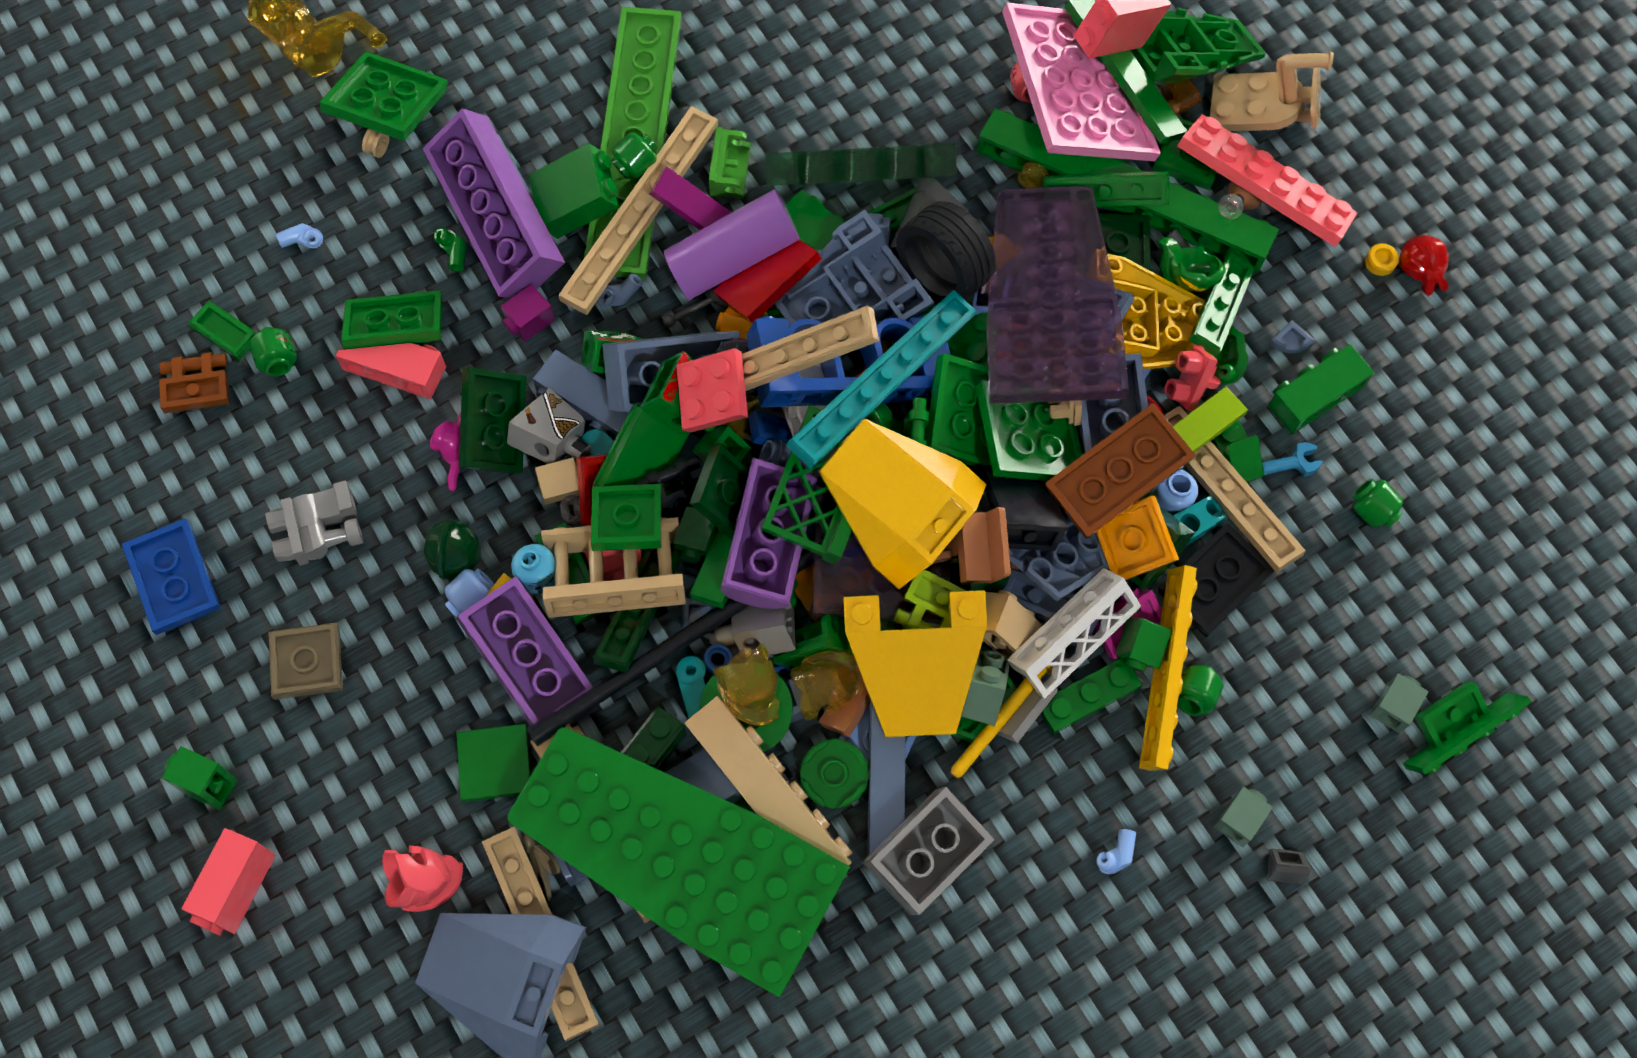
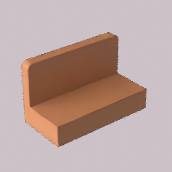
(984, 547)

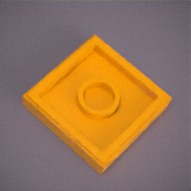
(1137, 540)

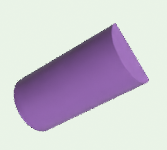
(731, 244)
(759, 564)

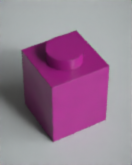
(527, 313)

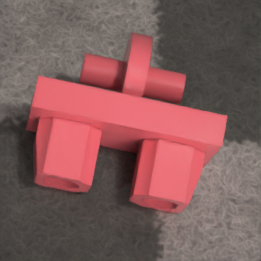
(1195, 379)

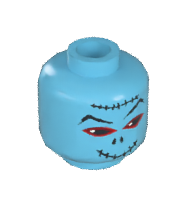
(534, 567)

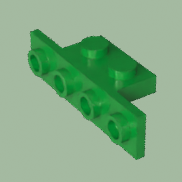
(1458, 722)

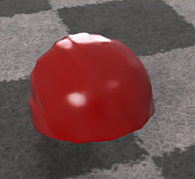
(1425, 260)

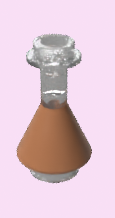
(1236, 201)

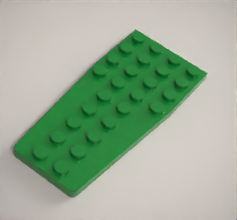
(681, 856)

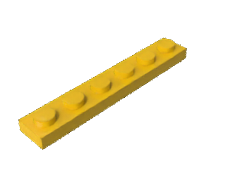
(1167, 680)

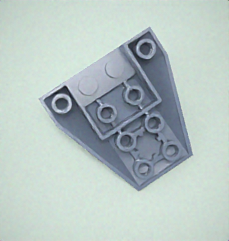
(500, 974)

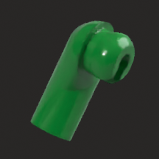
(454, 246)

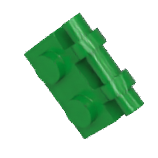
(916, 422)

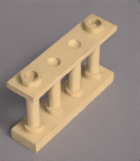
(612, 595)

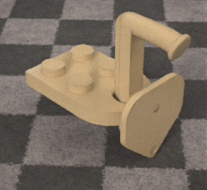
(1270, 98)

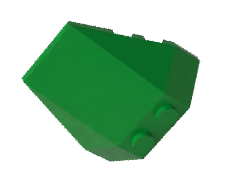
(1195, 46)

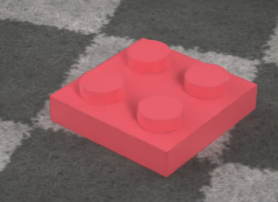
(712, 390)

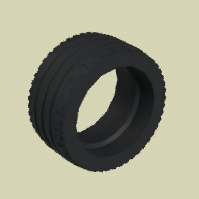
(946, 251)

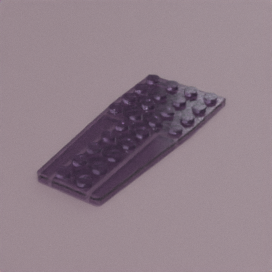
(1053, 301)

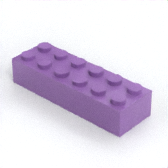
(492, 204)

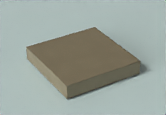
(305, 661)

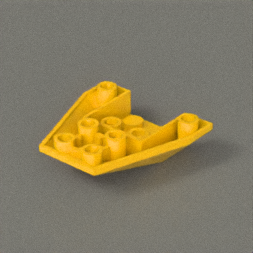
(1159, 316)
(900, 498)

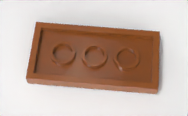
(1119, 470)

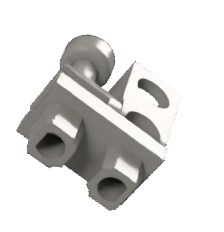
(307, 521)

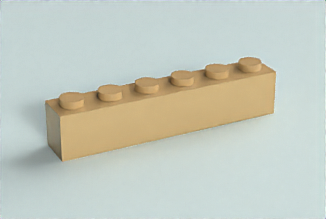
(760, 778)

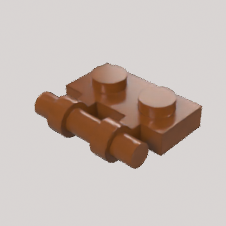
(195, 390)

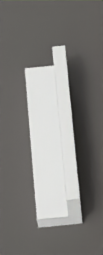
(1071, 625)

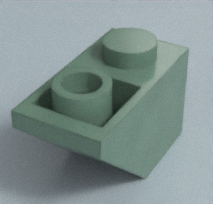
(987, 687)

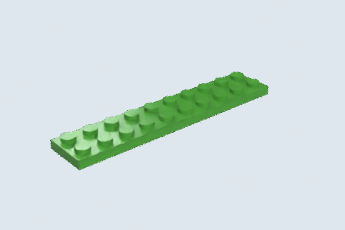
(638, 104)

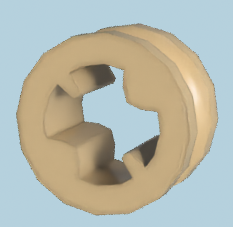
(375, 143)

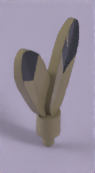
(542, 861)

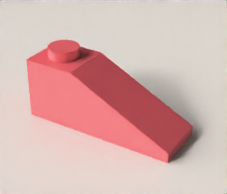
(397, 365)

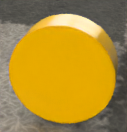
(1381, 259)

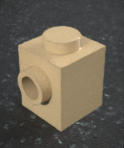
(557, 480)

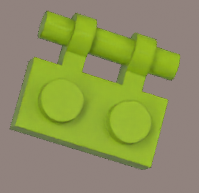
(929, 594)

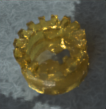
(1032, 175)

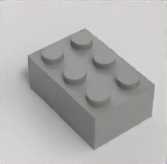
(928, 851)

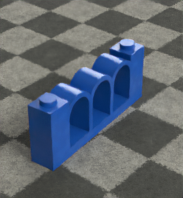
(821, 391)

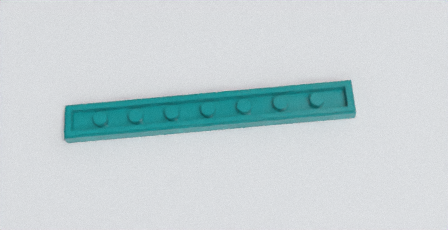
(880, 380)

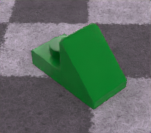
(1241, 451)

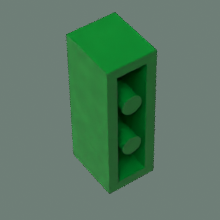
(1320, 388)

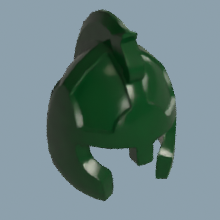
(451, 548)

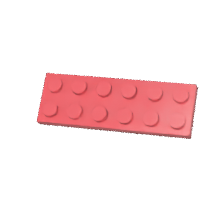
(1268, 179)

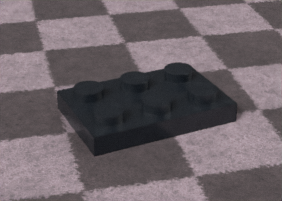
(1225, 577)

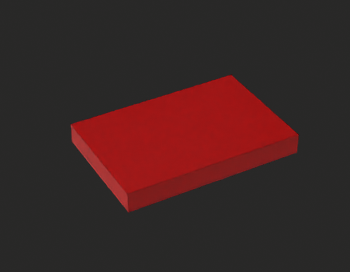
(764, 283)

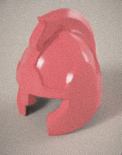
(420, 879)

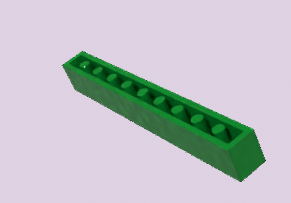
(1193, 215)

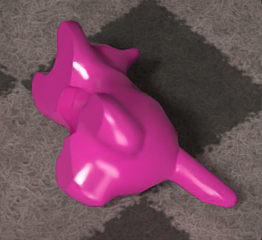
(446, 442)

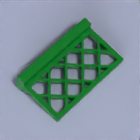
(837, 530)

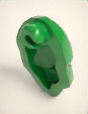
(1232, 358)

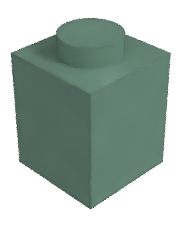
(1399, 702)
(1243, 816)

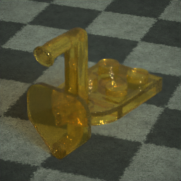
(308, 43)

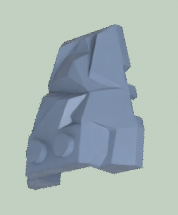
(1061, 570)

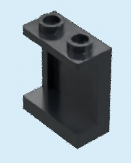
(1031, 511)

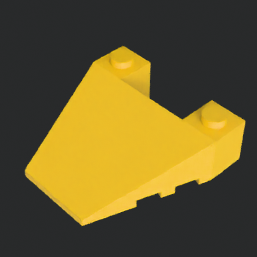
(917, 674)

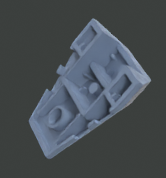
(855, 273)

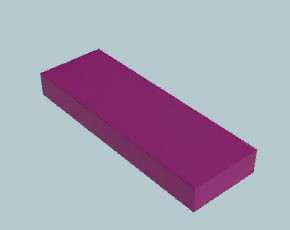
(686, 199)

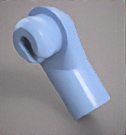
(300, 234)
(1119, 857)

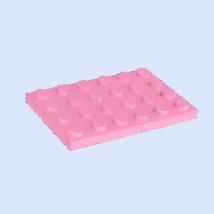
(1074, 96)

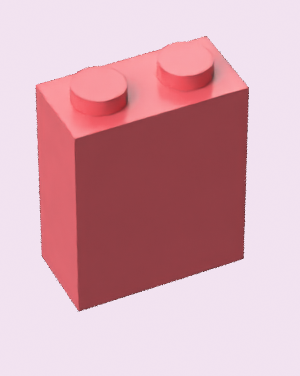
(1119, 25)
(228, 883)

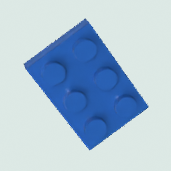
(171, 576)

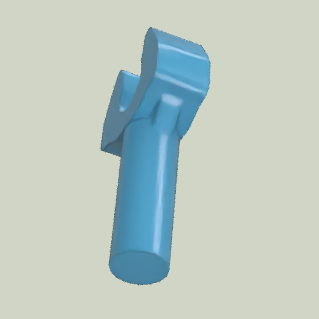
(1295, 461)

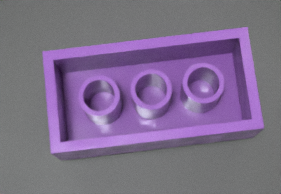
(523, 651)

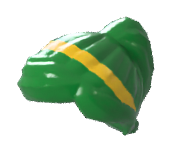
(1189, 266)

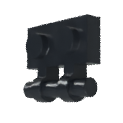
(676, 499)

